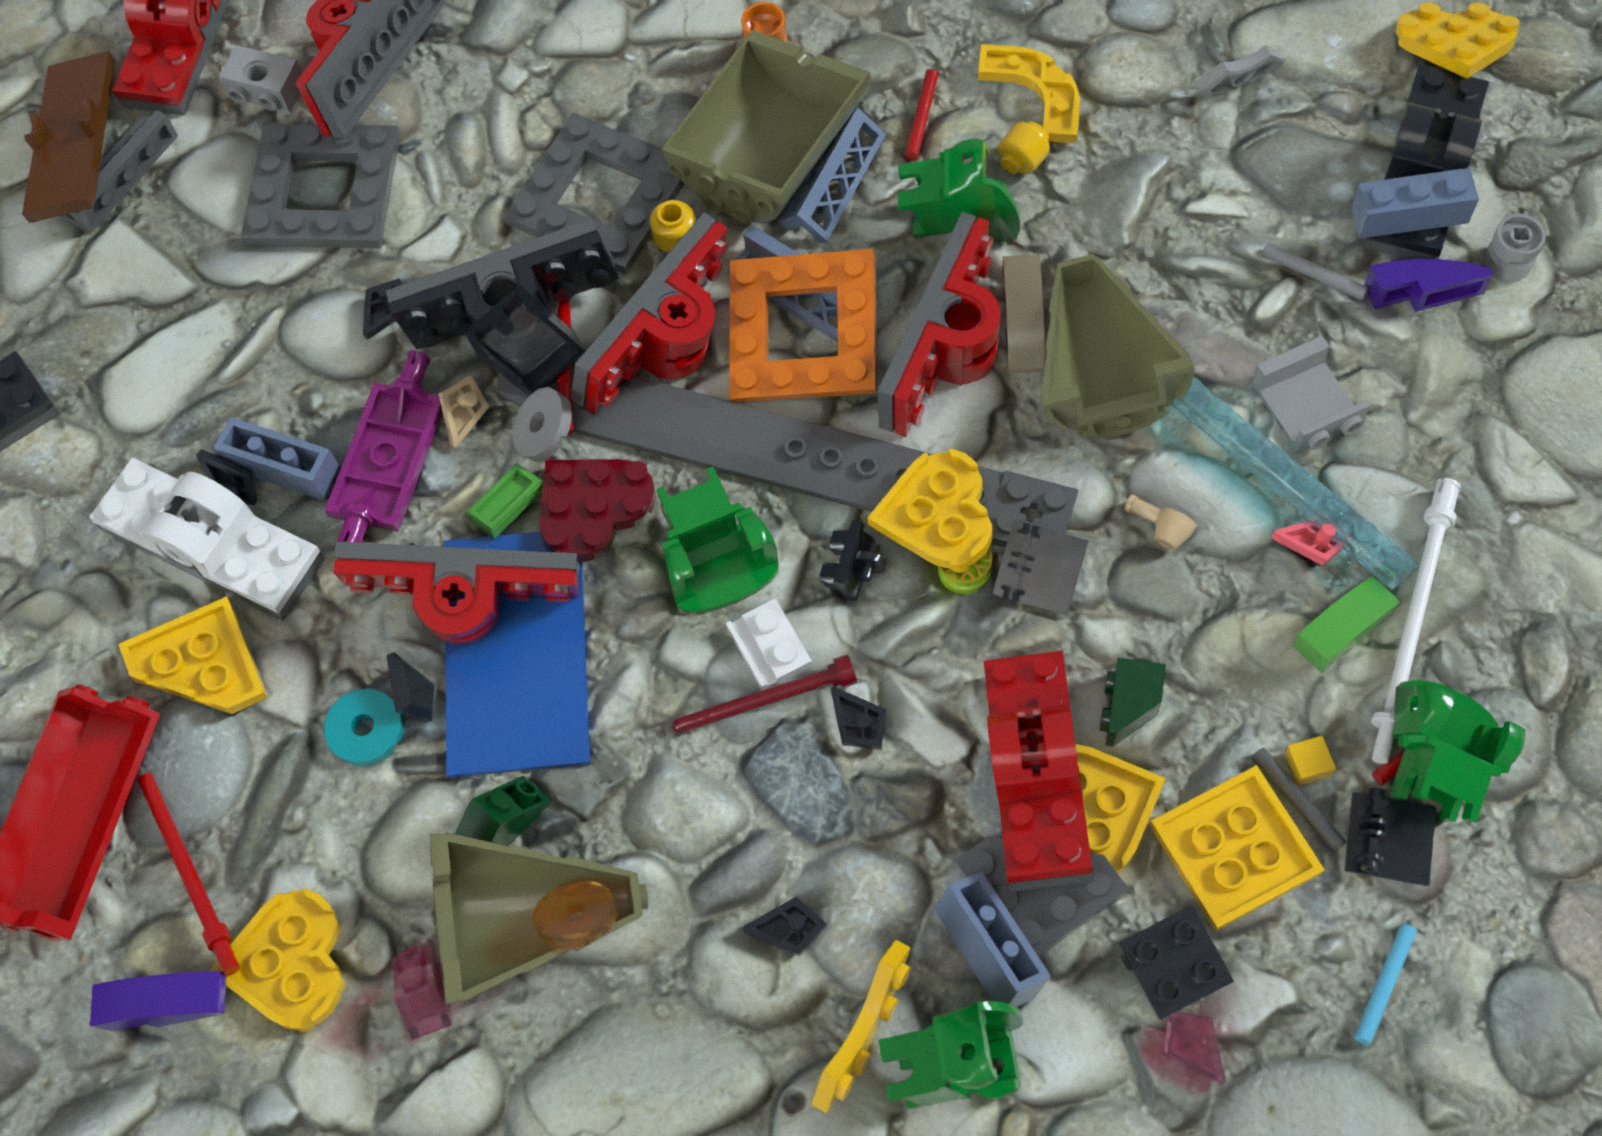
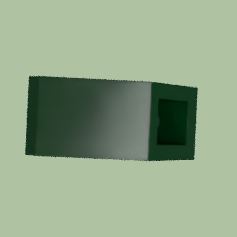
(1135, 697)
(503, 812)

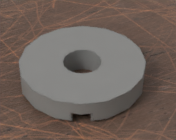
(541, 406)

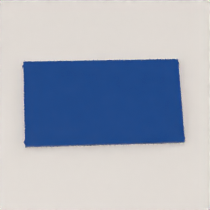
(523, 687)

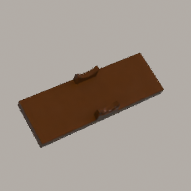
(68, 137)

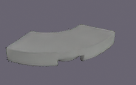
(1240, 71)

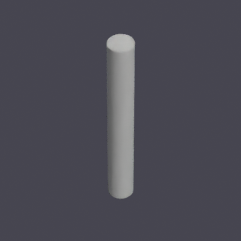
(1315, 271)

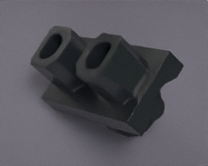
(857, 561)

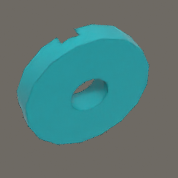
(348, 712)

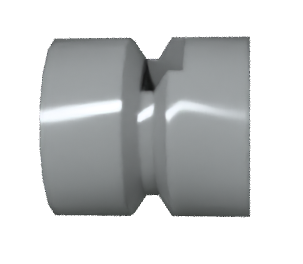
(1515, 247)

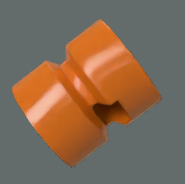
(766, 19)

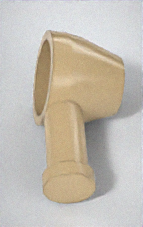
(1171, 525)

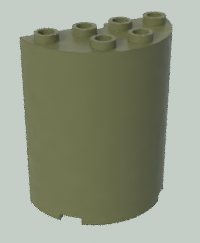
(763, 127)

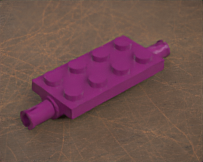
(386, 453)

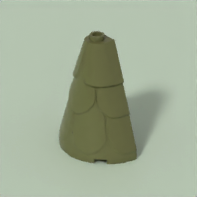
(1107, 355)
(487, 906)

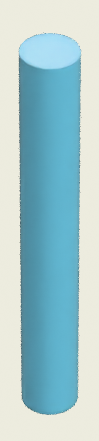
(1385, 984)

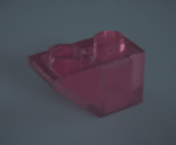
(420, 991)

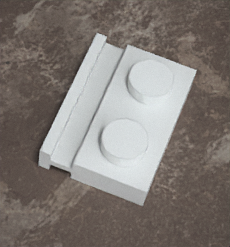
(769, 644)

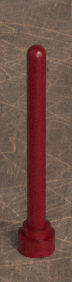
(837, 673)

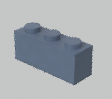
(1414, 203)
(279, 458)
(991, 941)

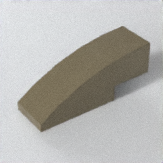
(1023, 313)

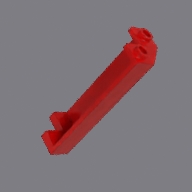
(69, 808)

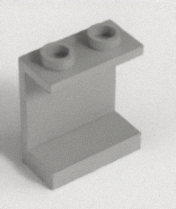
(1307, 396)

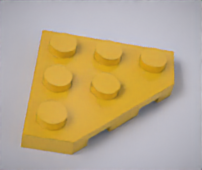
(198, 659)

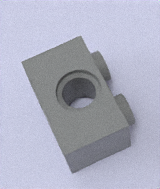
(261, 79)

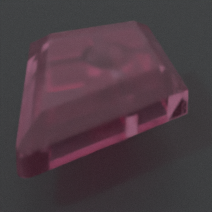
(1193, 1043)

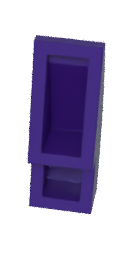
(1425, 282)
(157, 1000)

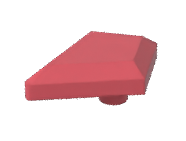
(1309, 541)

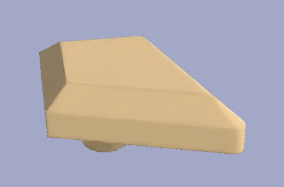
(462, 408)

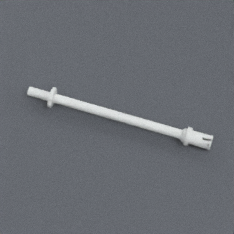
(1439, 518)

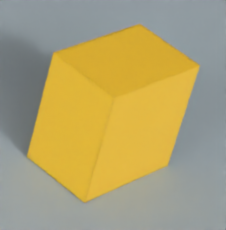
(1309, 760)

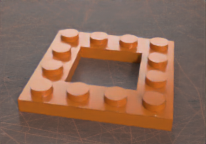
(850, 373)

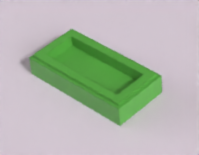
(505, 500)

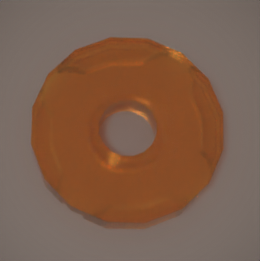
(553, 912)

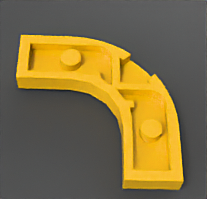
(1041, 75)
(878, 1006)

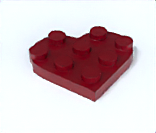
(591, 501)

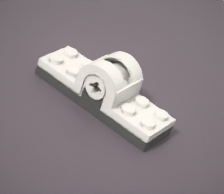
(208, 535)

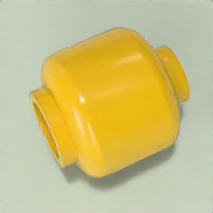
(1024, 148)
(670, 223)

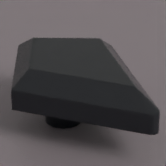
(377, 309)
(229, 475)
(411, 689)
(858, 720)
(787, 927)

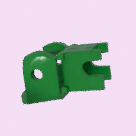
(952, 188)
(709, 555)
(1449, 748)
(937, 1060)

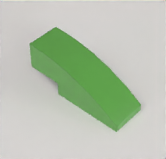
(1345, 623)

